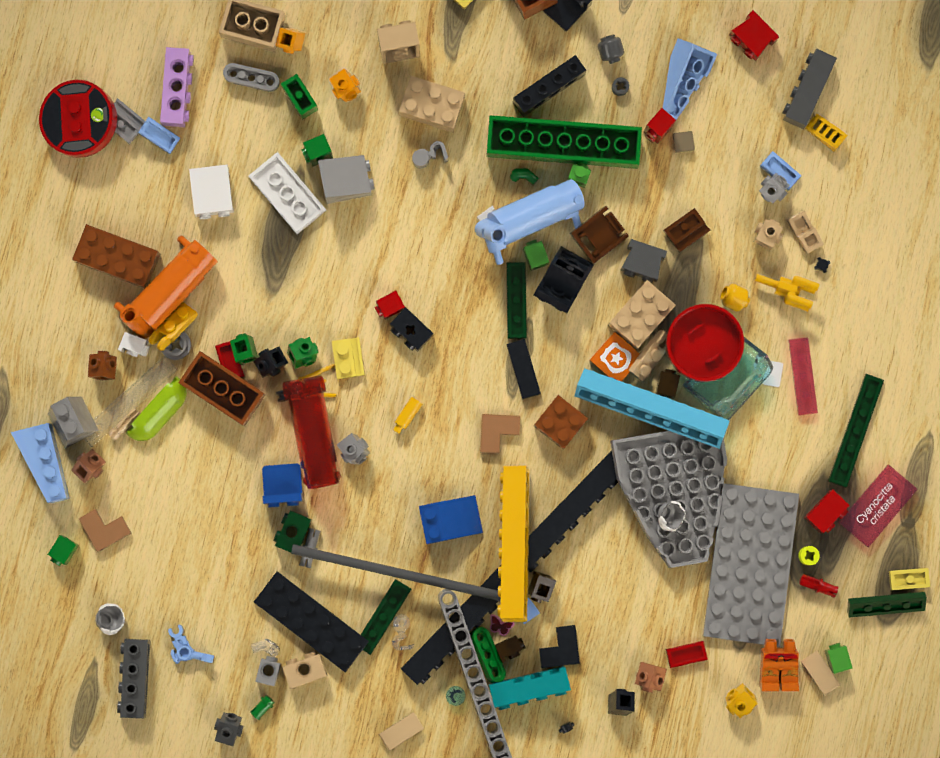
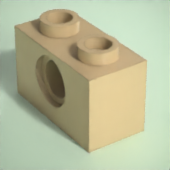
(295, 678)

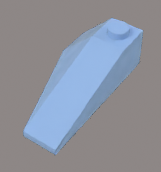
(686, 69)

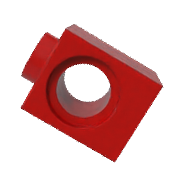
(389, 305)

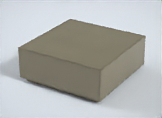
(683, 141)

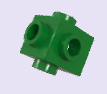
(302, 352)

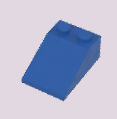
(450, 519)

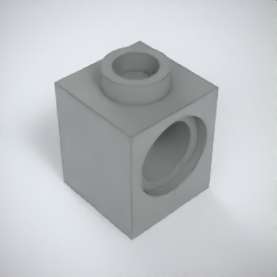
(262, 677)

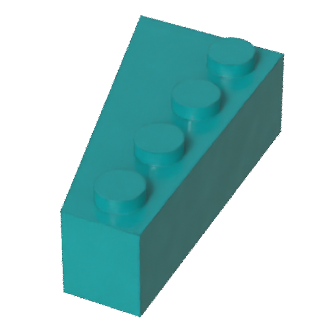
(529, 687)

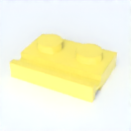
(348, 358)

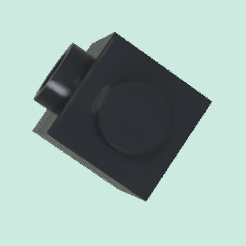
(621, 702)

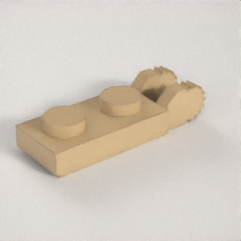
(649, 356)

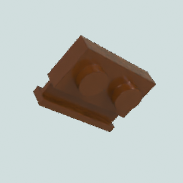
(686, 230)

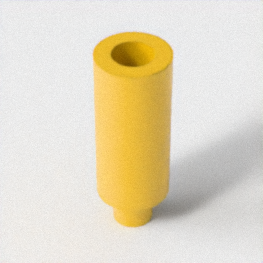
(407, 414)

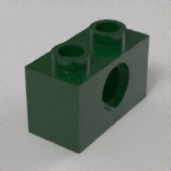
(296, 520)

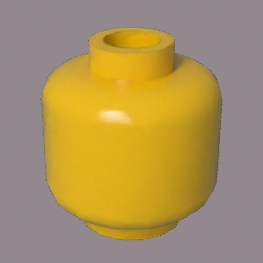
(735, 297)

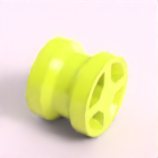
(805, 557)

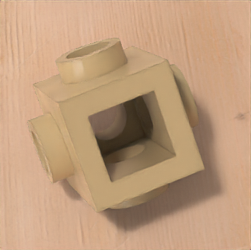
(763, 238)

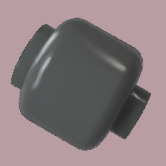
(611, 48)

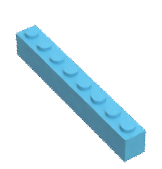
(651, 408)

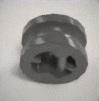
(621, 92)

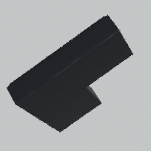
(565, 653)

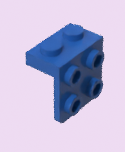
(282, 485)

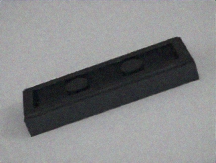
(523, 369)

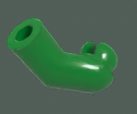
(523, 173)

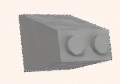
(345, 178)
(71, 420)

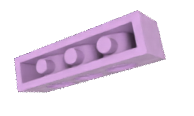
(176, 57)

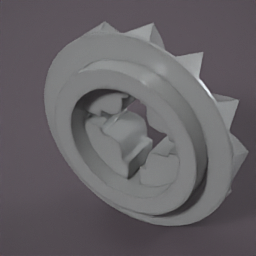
(177, 354)

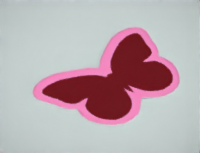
(499, 626)

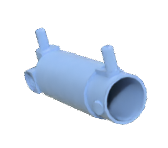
(530, 215)

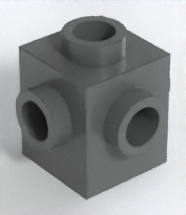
(228, 728)

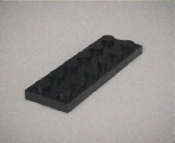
(311, 621)

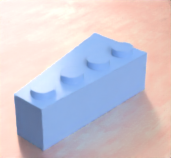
(43, 459)

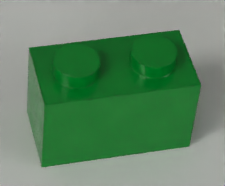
(299, 96)
(316, 149)

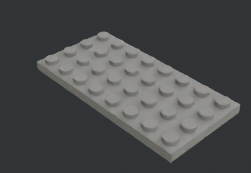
(751, 564)

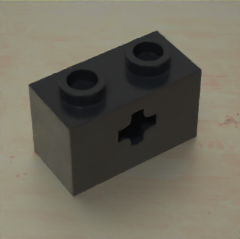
(408, 319)

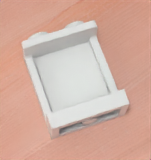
(211, 191)

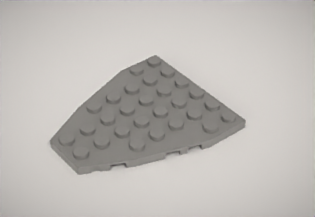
(669, 469)

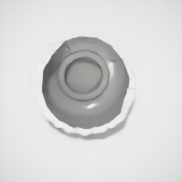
(671, 516)
(110, 619)

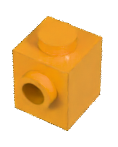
(290, 40)

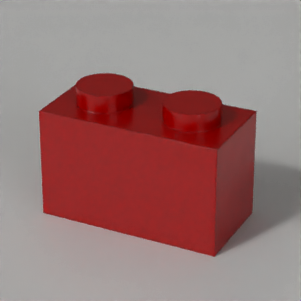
(659, 126)
(827, 511)

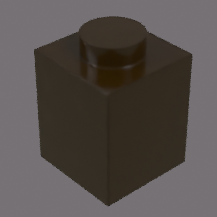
(667, 384)

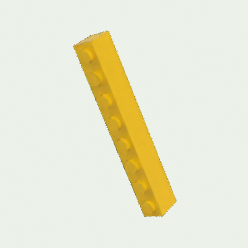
(514, 544)

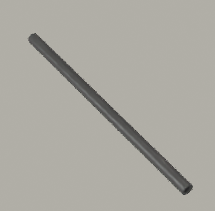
(395, 572)

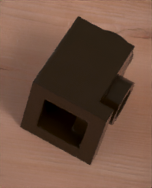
(547, 585)
(510, 648)

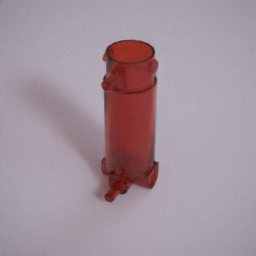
(312, 431)

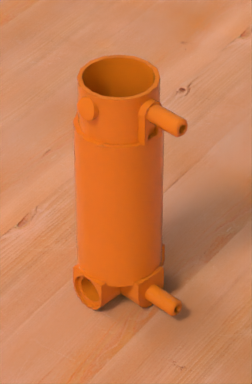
(167, 289)

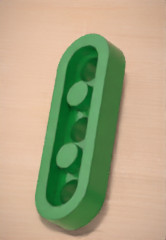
(487, 646)

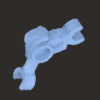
(184, 650)

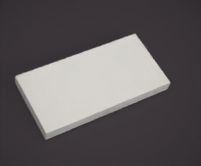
(287, 193)

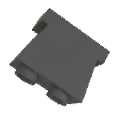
(643, 261)

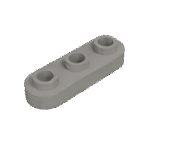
(243, 74)

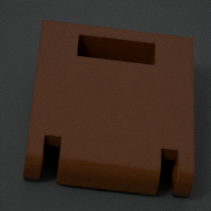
(601, 232)

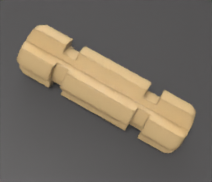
(124, 424)

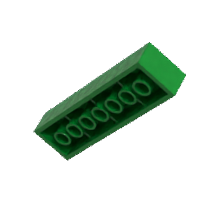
(564, 142)

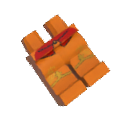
(779, 666)

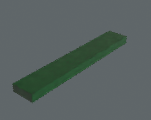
(855, 430)

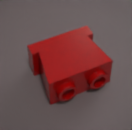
(753, 35)

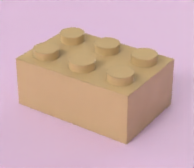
(252, 24)
(398, 42)
(431, 104)
(641, 315)

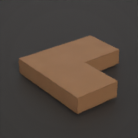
(495, 425)
(101, 534)

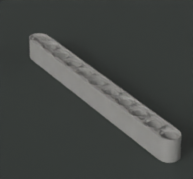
(478, 679)

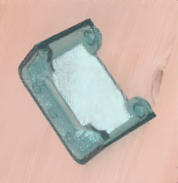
(729, 393)

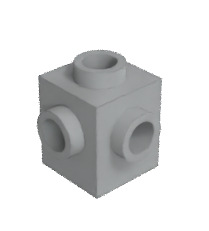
(778, 183)
(353, 449)

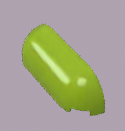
(158, 411)

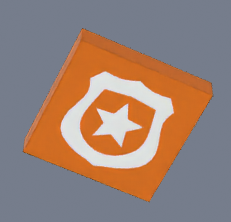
(615, 357)

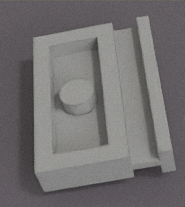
(127, 122)

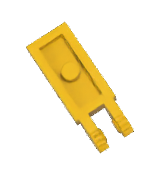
(173, 326)

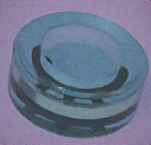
(455, 695)

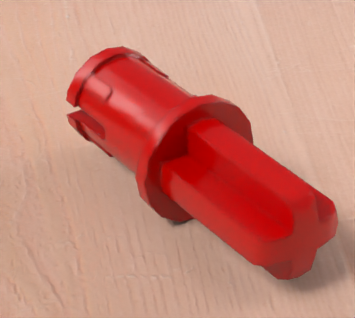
(818, 585)

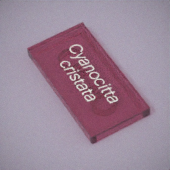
(878, 505)

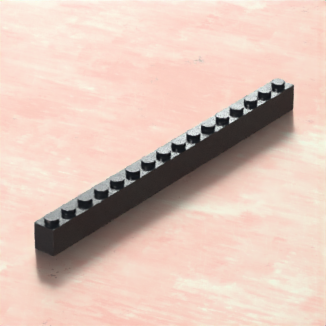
(539, 544)

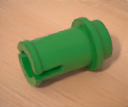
(262, 707)

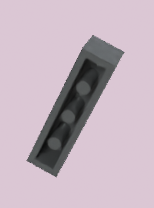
(809, 89)

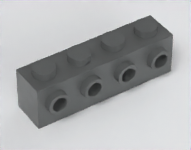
(134, 678)

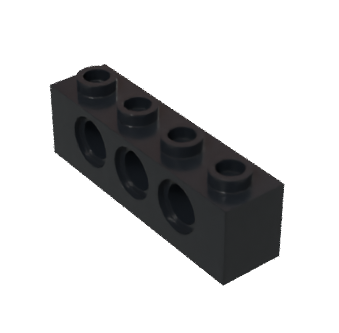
(549, 86)

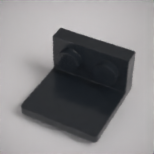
(567, 12)

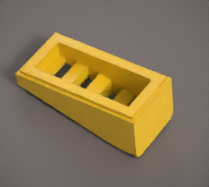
(827, 141)

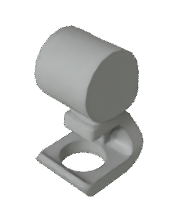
(421, 157)

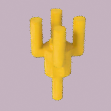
(790, 290)

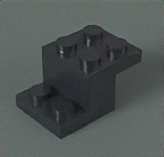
(563, 280)

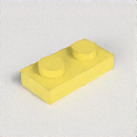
(909, 579)

